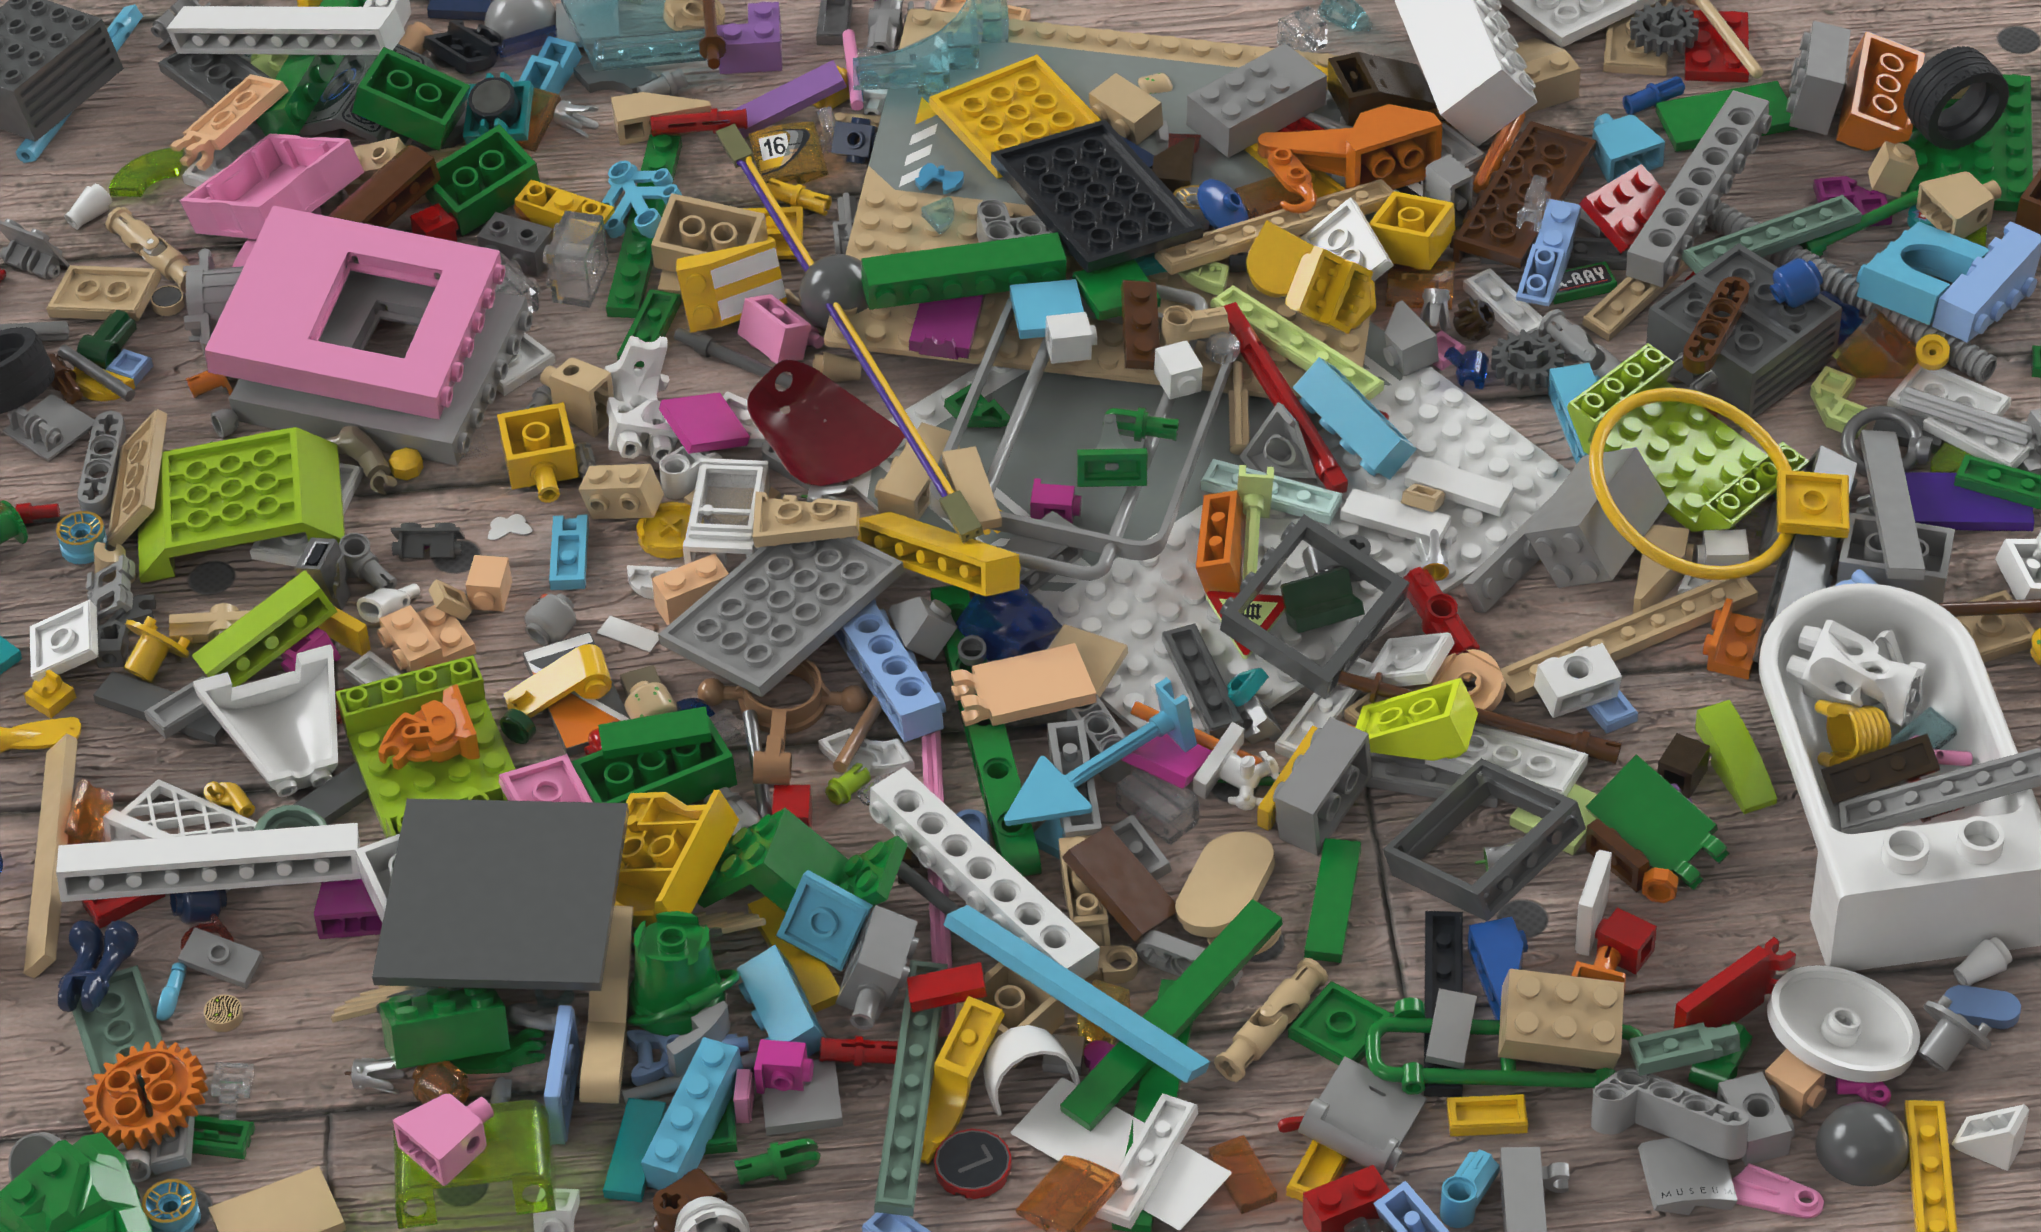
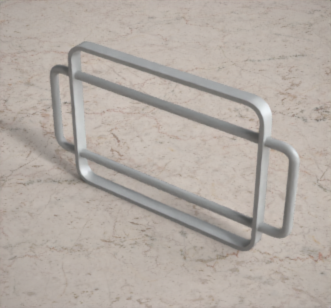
(1108, 545)

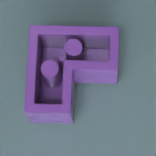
(755, 44)

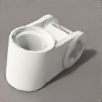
(680, 472)

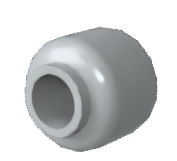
(550, 619)

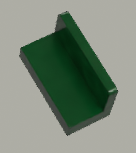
(1320, 600)

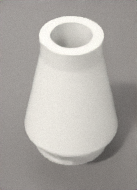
(89, 205)
(1983, 962)

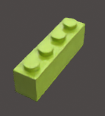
(266, 630)

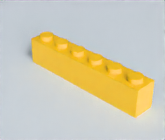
(942, 553)

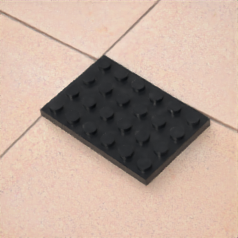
(1096, 195)

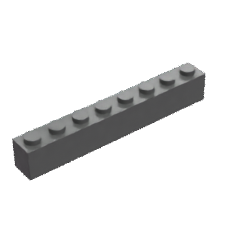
(1809, 557)

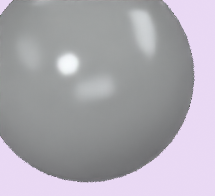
(519, 17)

